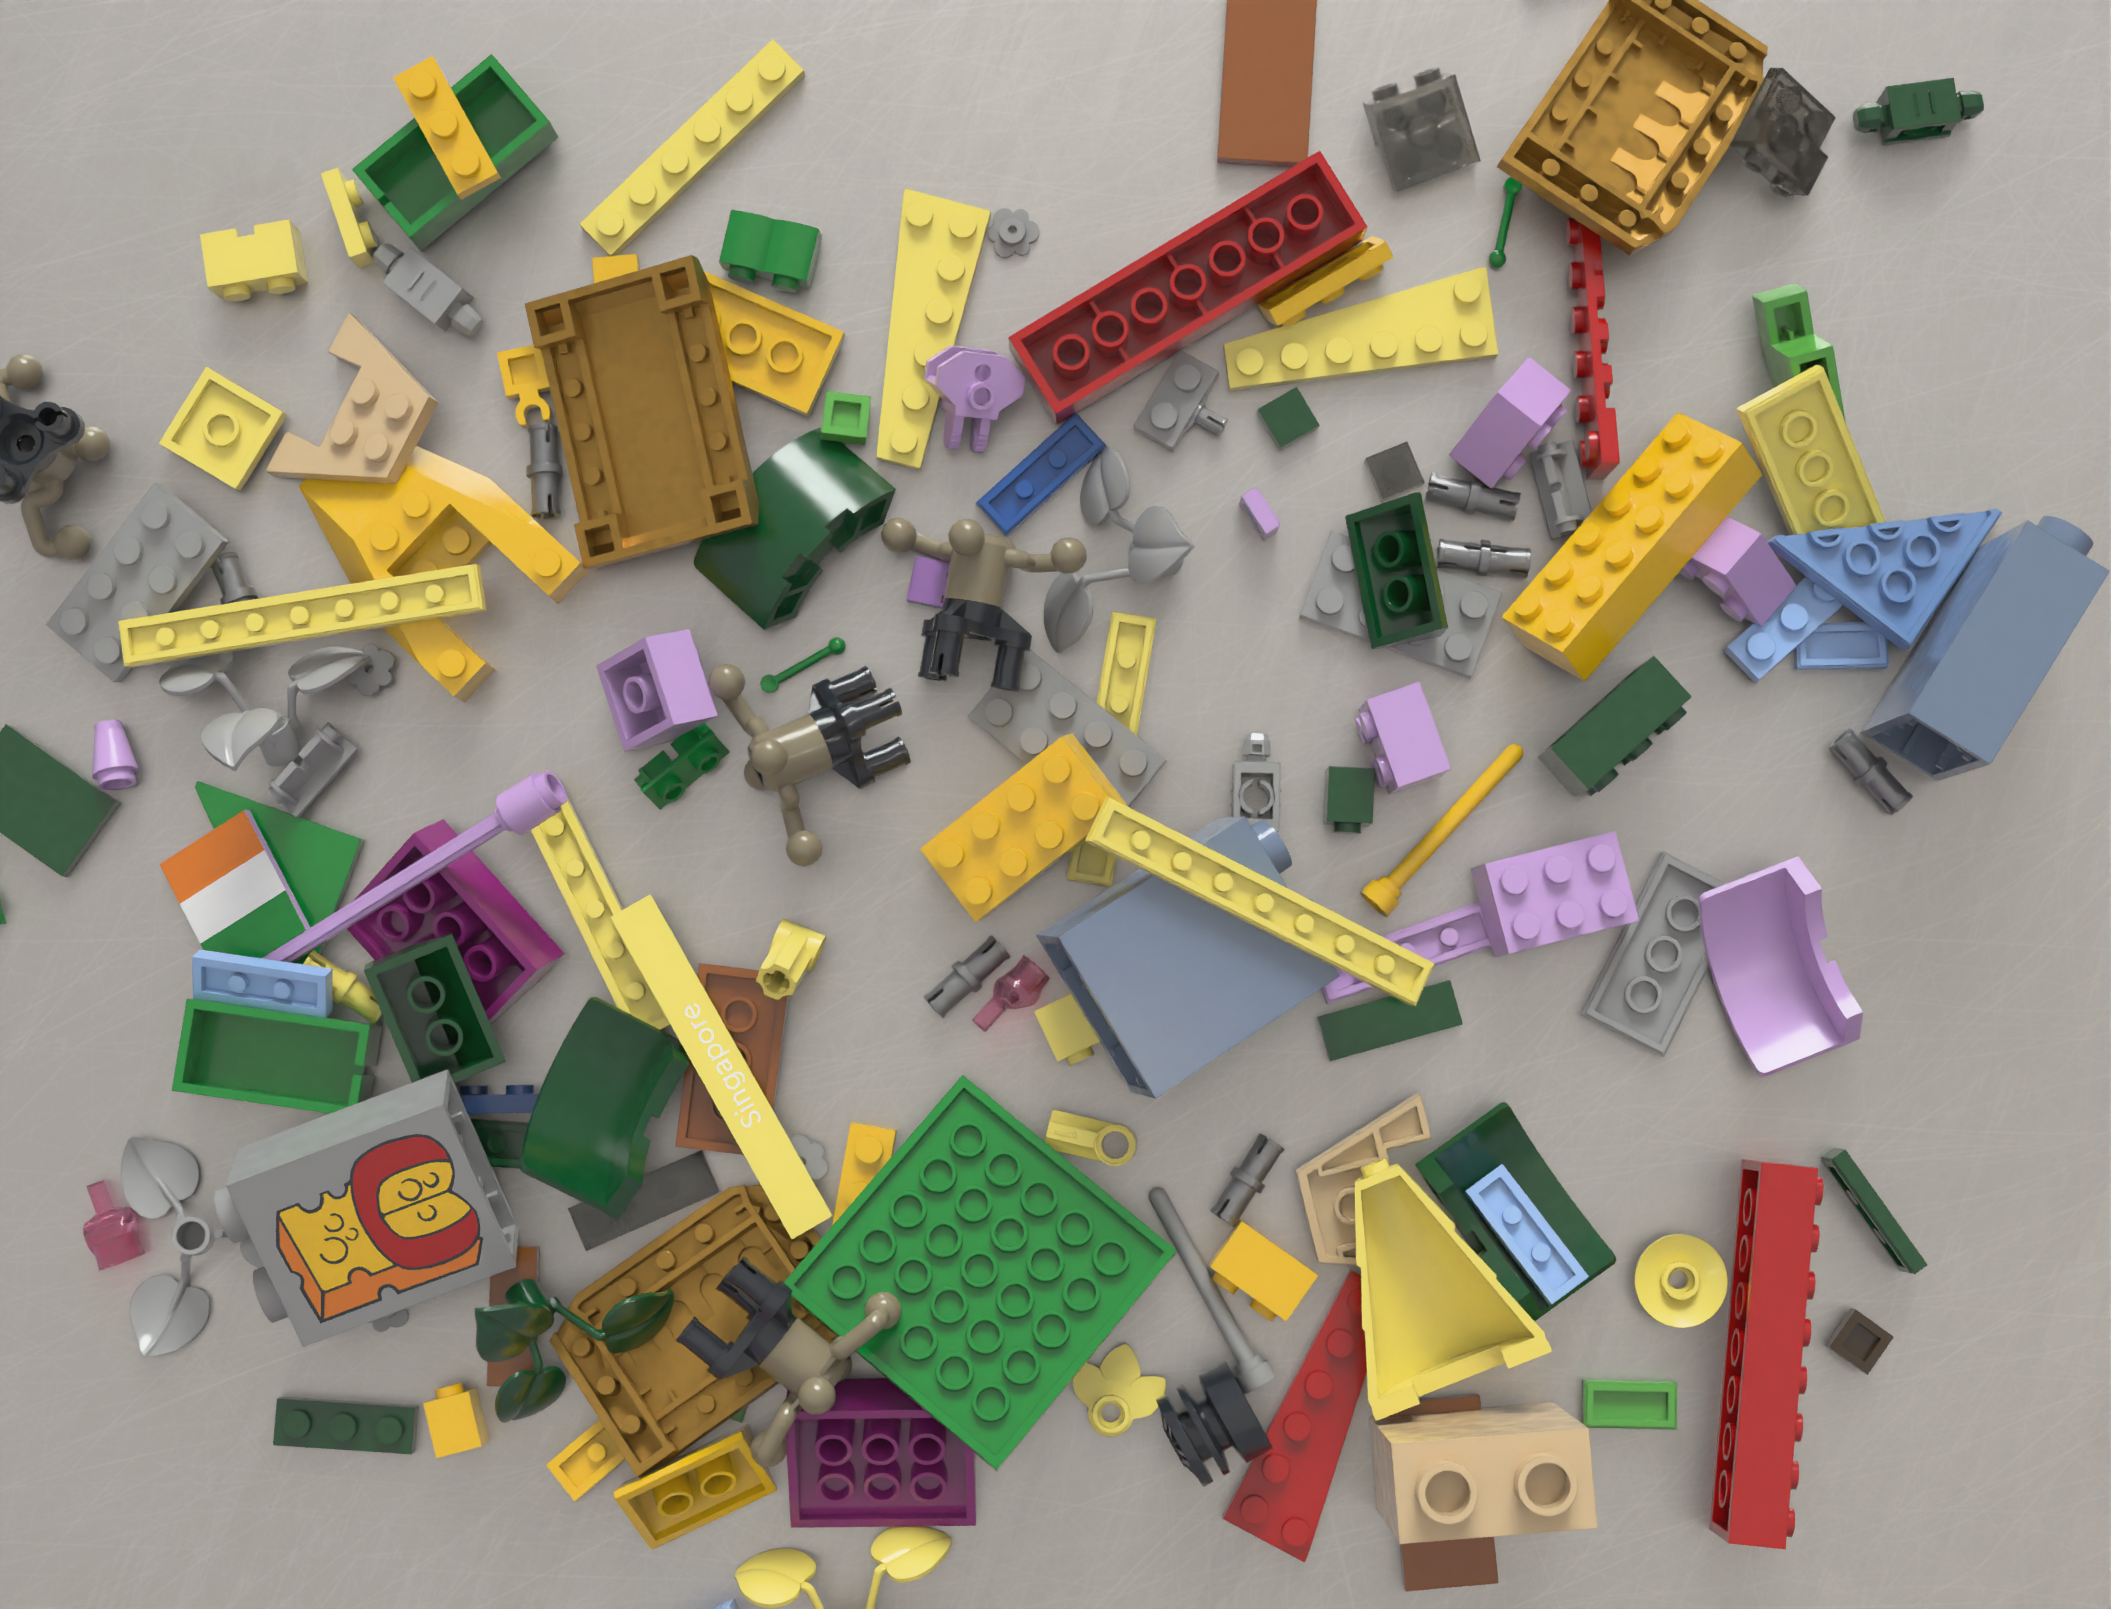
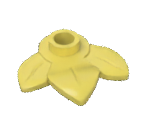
(1119, 1384)

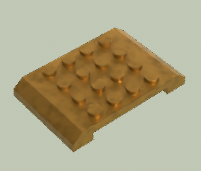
(645, 412)

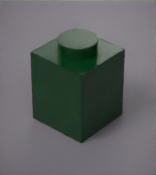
(1348, 798)

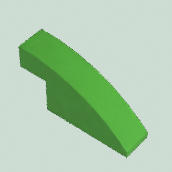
(1789, 337)

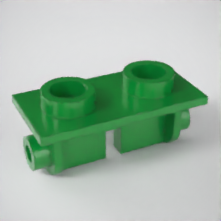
(666, 779)

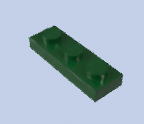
(345, 1425)

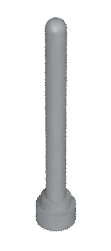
(1251, 1368)

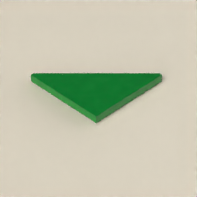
(310, 855)

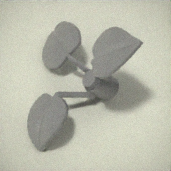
(1154, 552)
(237, 734)
(162, 1309)

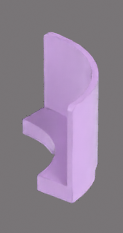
(1772, 968)

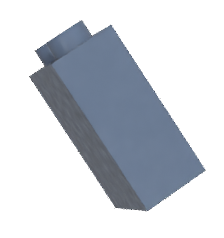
(1987, 648)
(1175, 976)

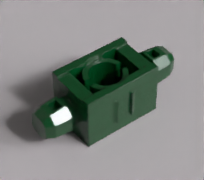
(1918, 111)

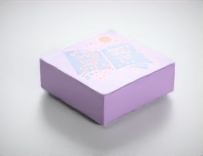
(1259, 513)

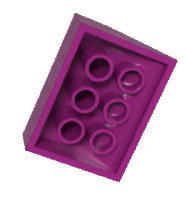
(493, 932)
(877, 1463)

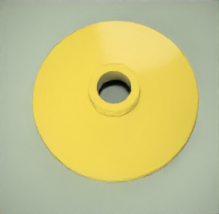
(1703, 1286)

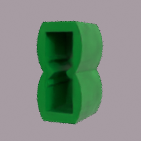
(770, 251)

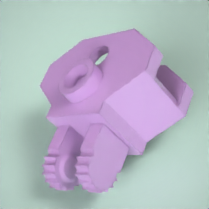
(974, 386)

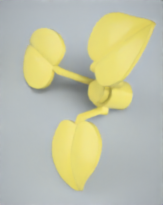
(782, 1573)

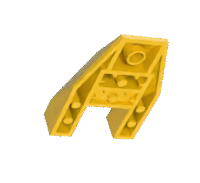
(433, 522)

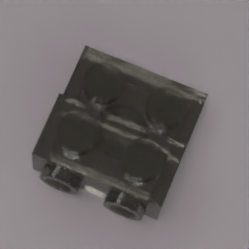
(1421, 128)
(1784, 135)

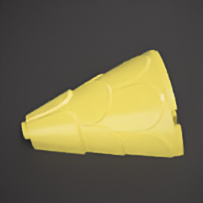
(1427, 1297)

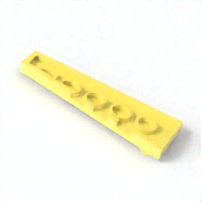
(930, 294)
(1400, 331)

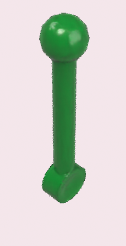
(1511, 188)
(771, 683)

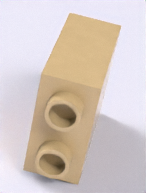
(1483, 1473)

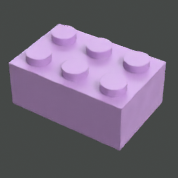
(1554, 894)

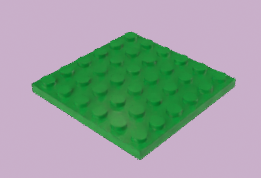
(999, 1268)

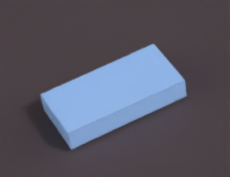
(1842, 647)

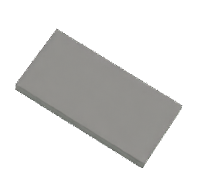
(1655, 959)

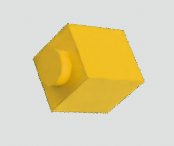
(456, 1420)

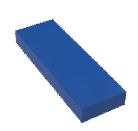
(1040, 475)

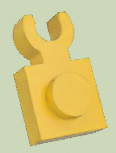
(525, 378)

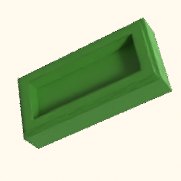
(1629, 1404)

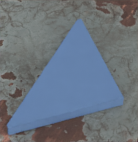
(1890, 570)

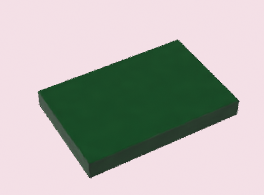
(47, 803)

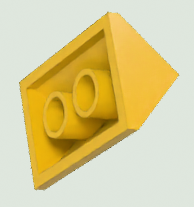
(695, 1488)

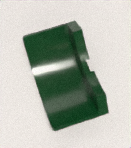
(810, 501)
(597, 1106)
(1475, 1153)

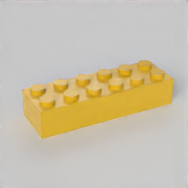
(1632, 545)

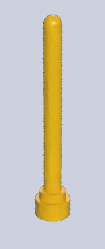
(1386, 890)

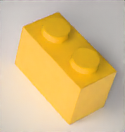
(1262, 1271)

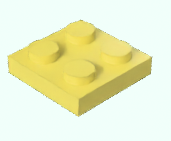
(223, 429)

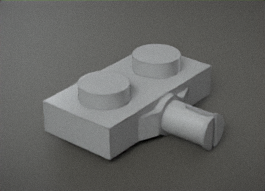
(1180, 402)

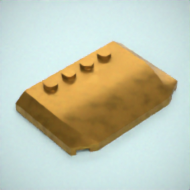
(1639, 118)
(661, 1393)

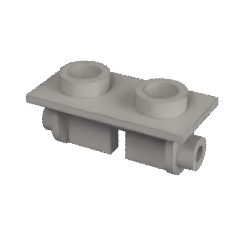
(1561, 487)
(311, 770)

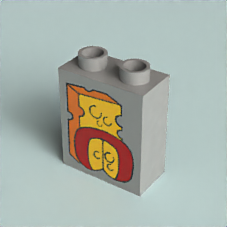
(369, 1210)

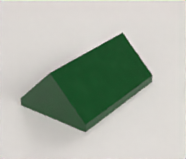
(1397, 572)

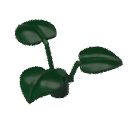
(513, 1327)

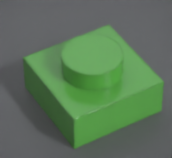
(845, 417)

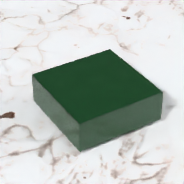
(1288, 418)

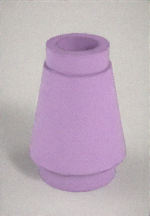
(112, 757)

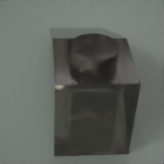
(659, 1196)

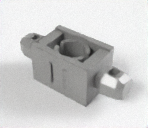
(427, 289)
(1256, 749)

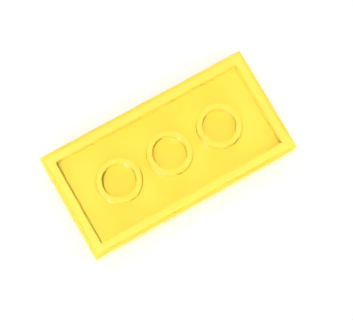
(1809, 456)

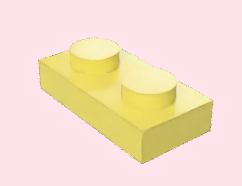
(345, 199)

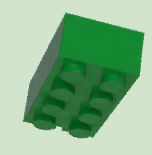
(410, 178)
(275, 1057)

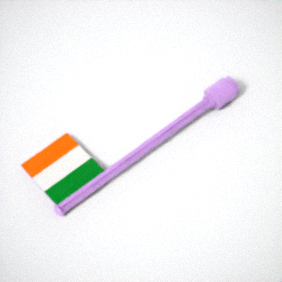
(247, 909)

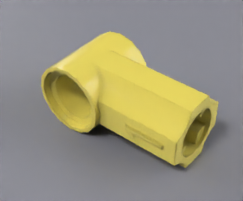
(789, 958)
(1086, 1136)

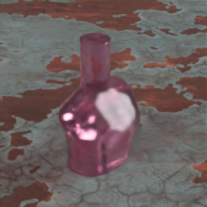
(1013, 990)
(112, 1230)

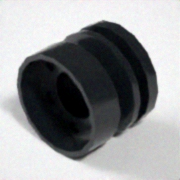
(1213, 1424)

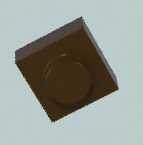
(1859, 1341)

